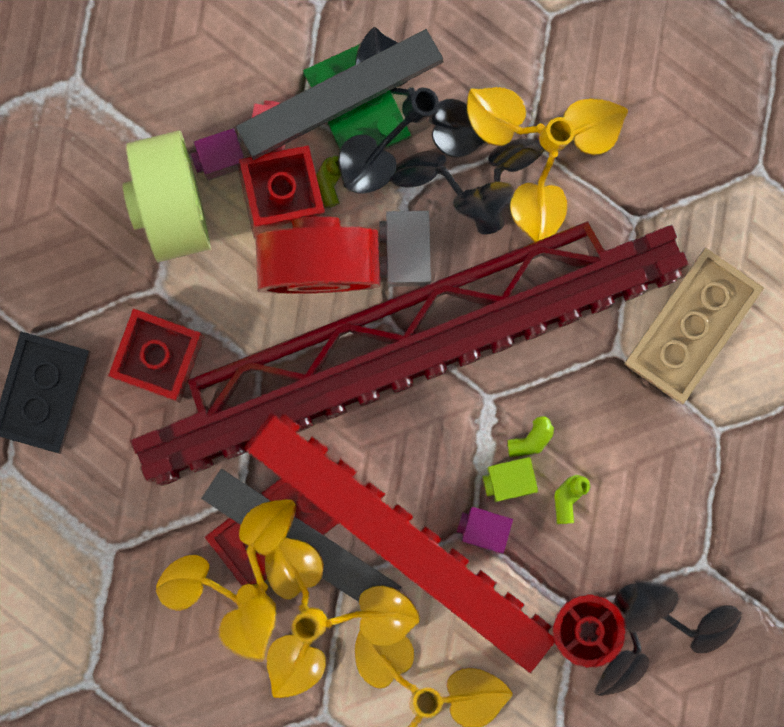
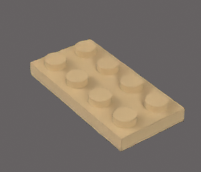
(693, 326)

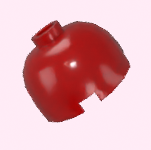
(589, 631)

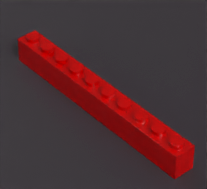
(400, 542)

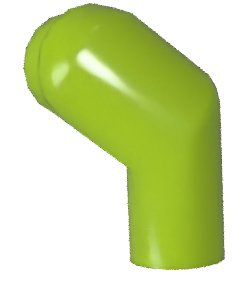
(327, 177)
(535, 441)
(567, 495)

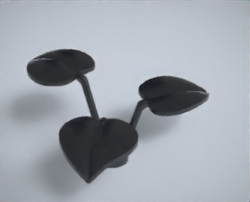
(369, 167)
(484, 202)
(644, 606)

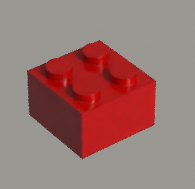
(280, 189)
(156, 355)

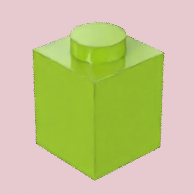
(510, 480)

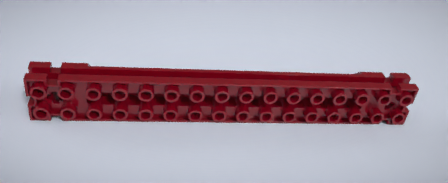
(600, 280)

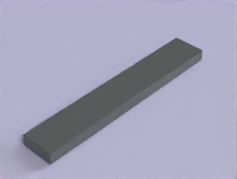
(339, 94)
(340, 566)

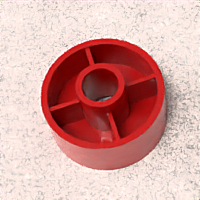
(317, 258)

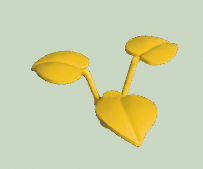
(591, 122)
(250, 626)
(291, 661)
(474, 693)

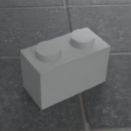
(407, 248)

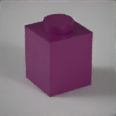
(217, 154)
(485, 529)

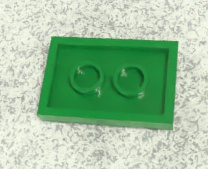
(372, 118)

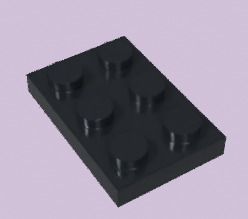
(41, 391)

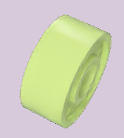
(165, 197)

